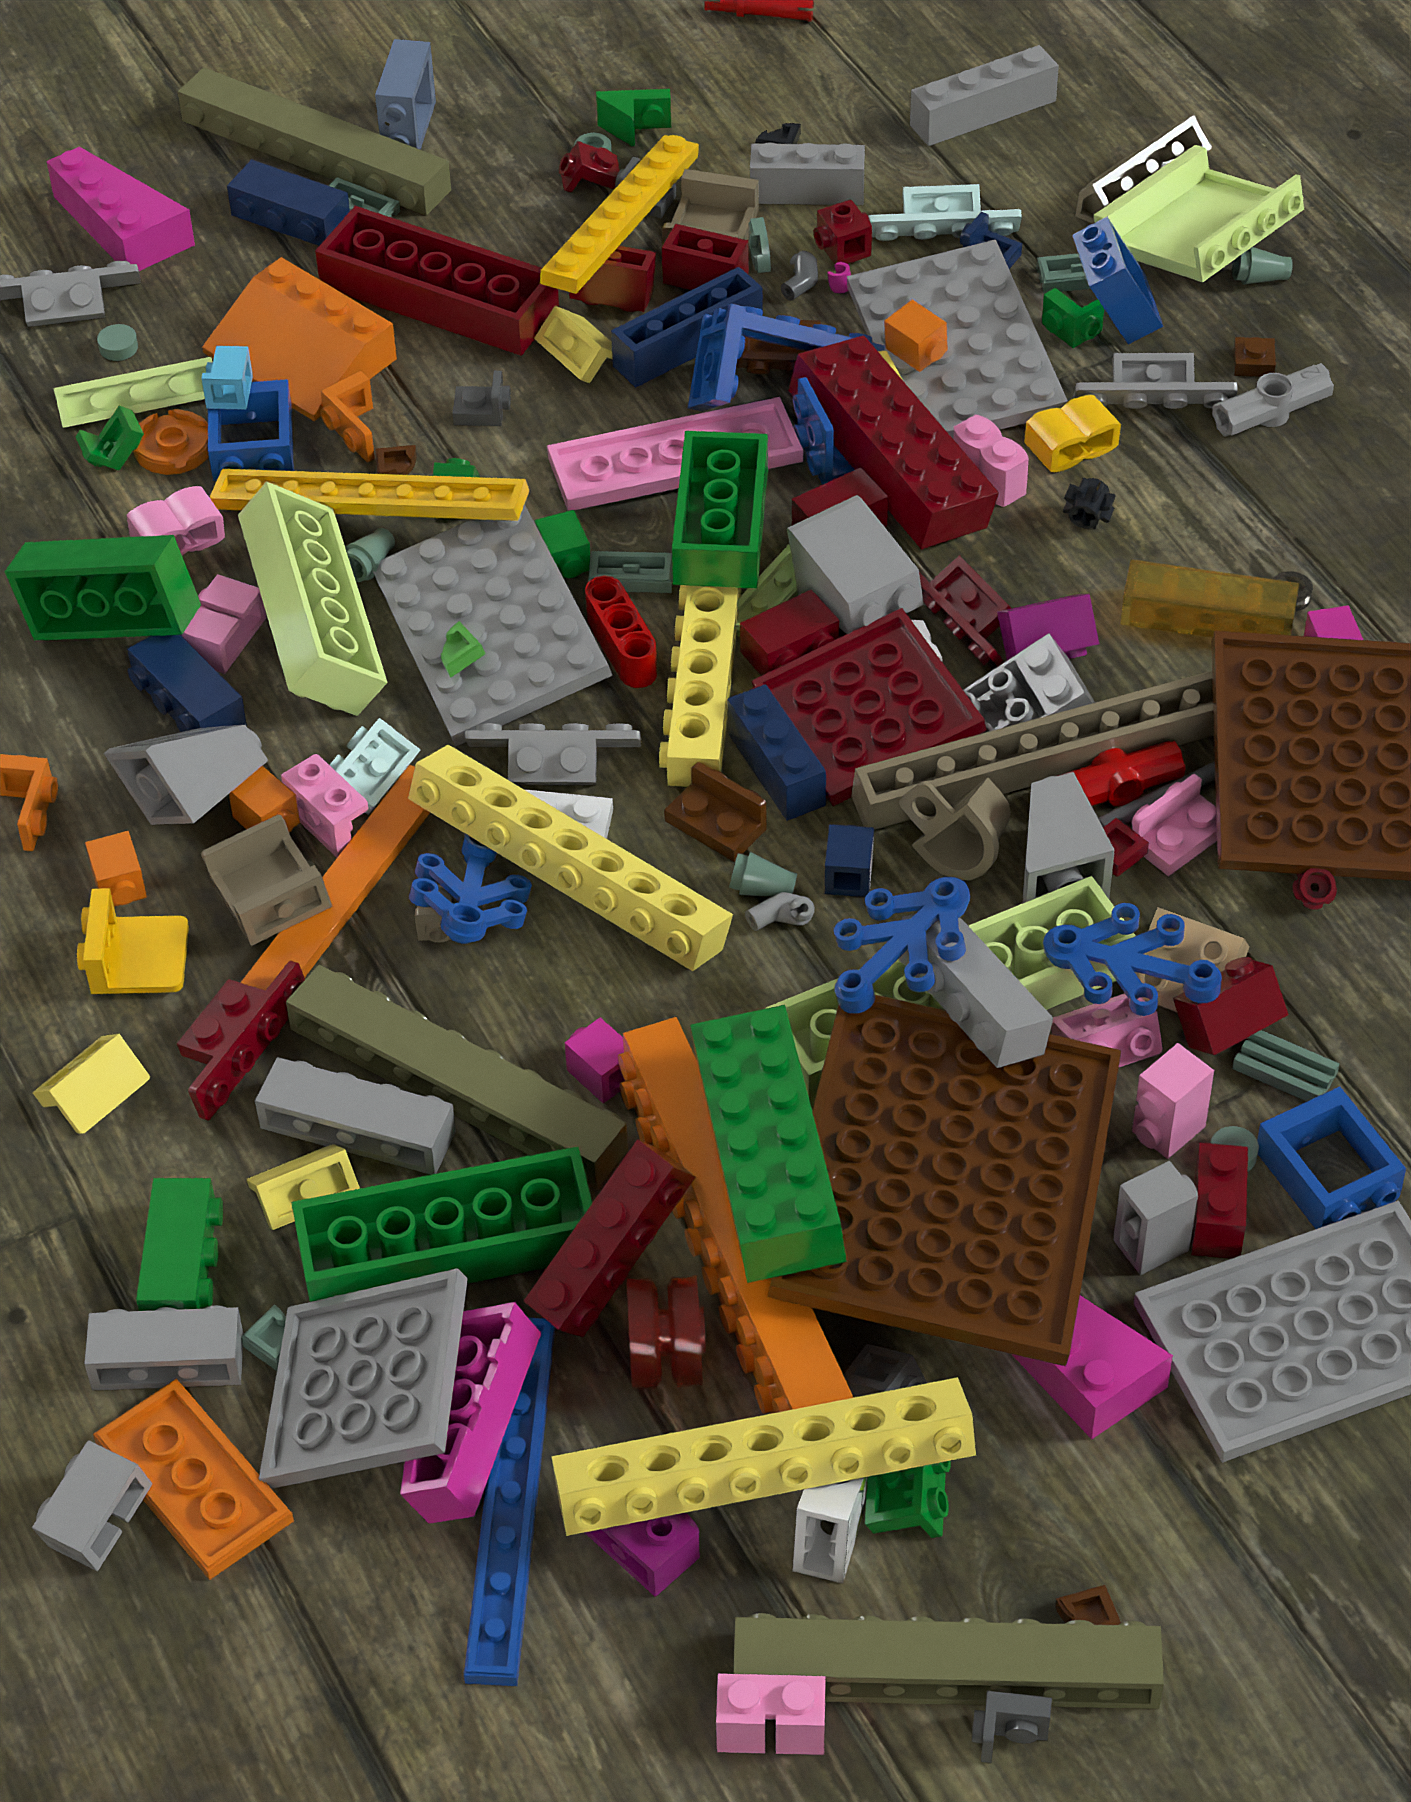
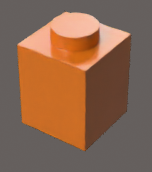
(916, 335)
(262, 798)
(116, 867)

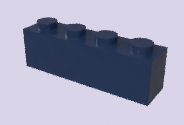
(672, 331)

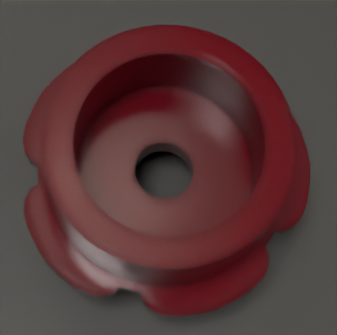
(1326, 888)

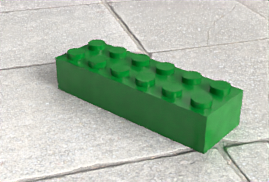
(768, 1144)
(473, 1219)

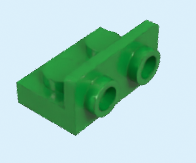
(908, 1499)

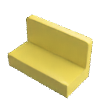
(574, 343)
(94, 1082)
(306, 1177)

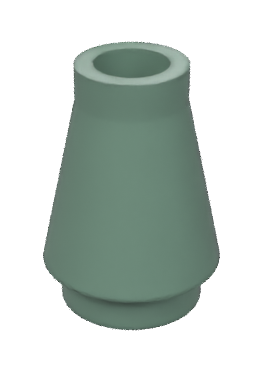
(1261, 266)
(368, 552)
(760, 877)

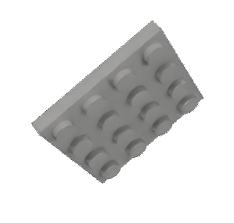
(365, 1379)

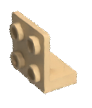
(1199, 943)

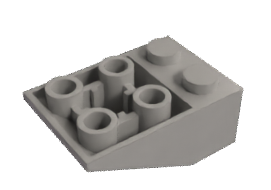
(1029, 687)

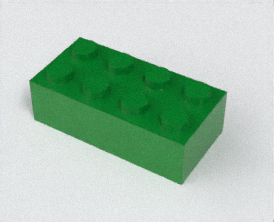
(720, 509)
(103, 588)

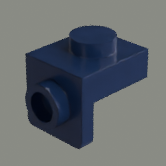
(978, 232)

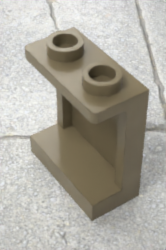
(716, 204)
(265, 880)

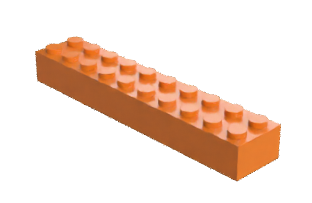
(776, 1337)

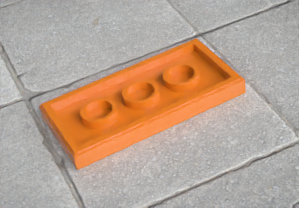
(199, 1479)

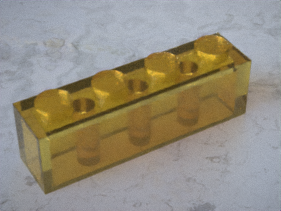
(1206, 601)

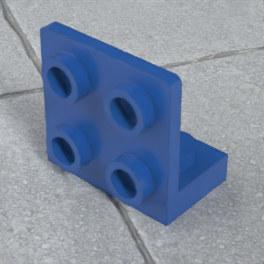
(816, 435)

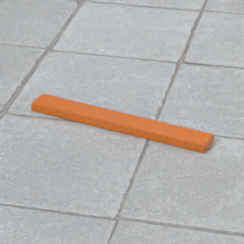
(347, 883)

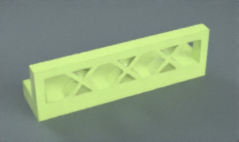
(134, 390)

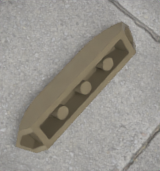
(1140, 166)

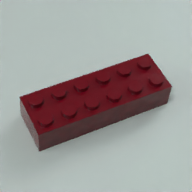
(436, 279)
(897, 442)

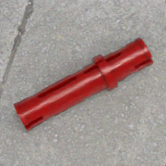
(771, 8)

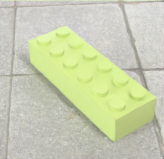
(311, 600)

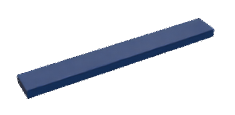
(509, 1530)

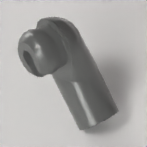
(805, 275)

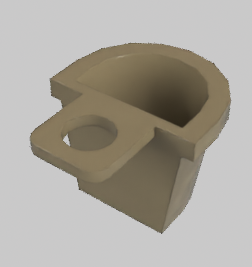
(961, 836)

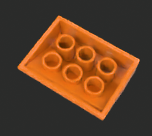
(304, 334)

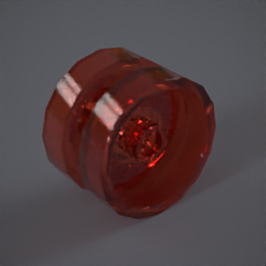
(665, 1332)

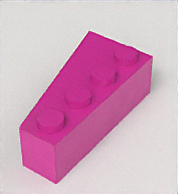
(118, 210)
(1106, 1373)
(489, 1374)

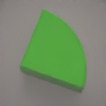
(460, 649)

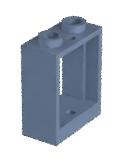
(406, 92)

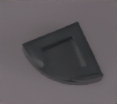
(786, 135)

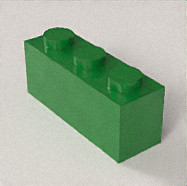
(179, 1245)

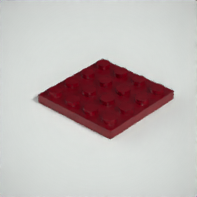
(872, 699)

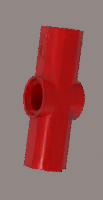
(1124, 776)

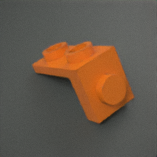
(341, 409)
(30, 780)

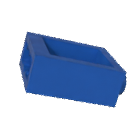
(1117, 280)
(266, 403)
(1310, 1122)

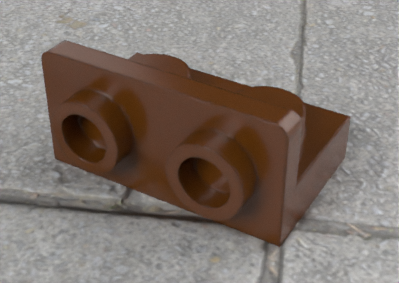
(718, 812)

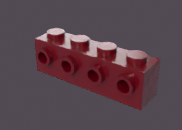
(609, 1239)

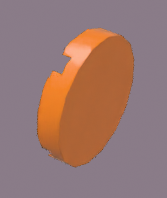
(173, 442)

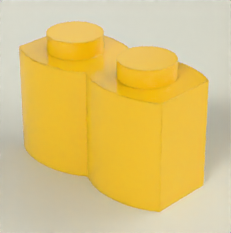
(1072, 433)

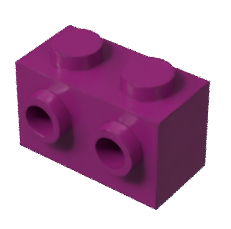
(1066, 619)
(652, 1549)

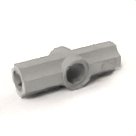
(1272, 400)

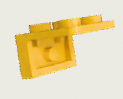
(131, 952)

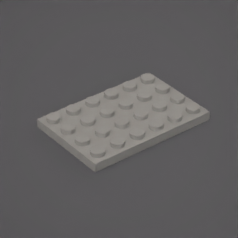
(993, 351)
(512, 601)
(1291, 1331)

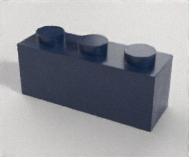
(286, 202)
(184, 684)
(776, 752)

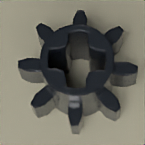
(1089, 503)

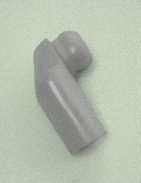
(781, 908)

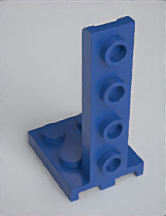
(724, 341)

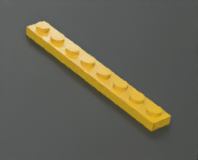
(619, 214)
(382, 493)

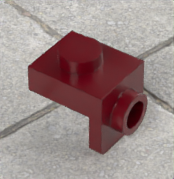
(589, 163)

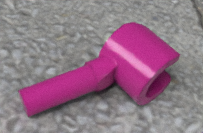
(838, 281)

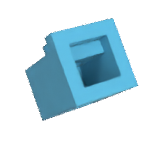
(228, 378)

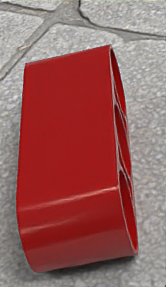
(621, 631)

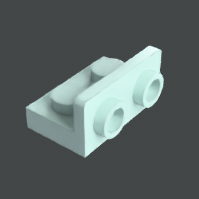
(375, 761)

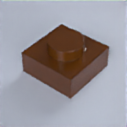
(1254, 356)

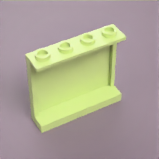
(1199, 217)

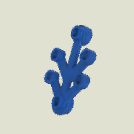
(941, 900)
(464, 920)
(1074, 947)

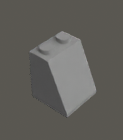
(853, 565)
(186, 772)
(1064, 839)

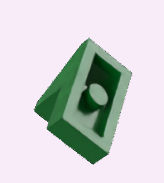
(629, 110)

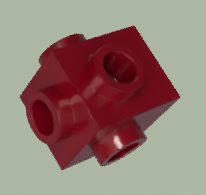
(843, 232)

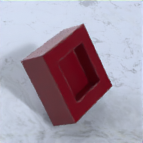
(1127, 844)

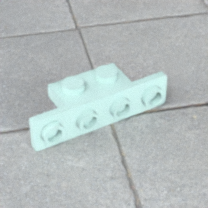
(940, 211)

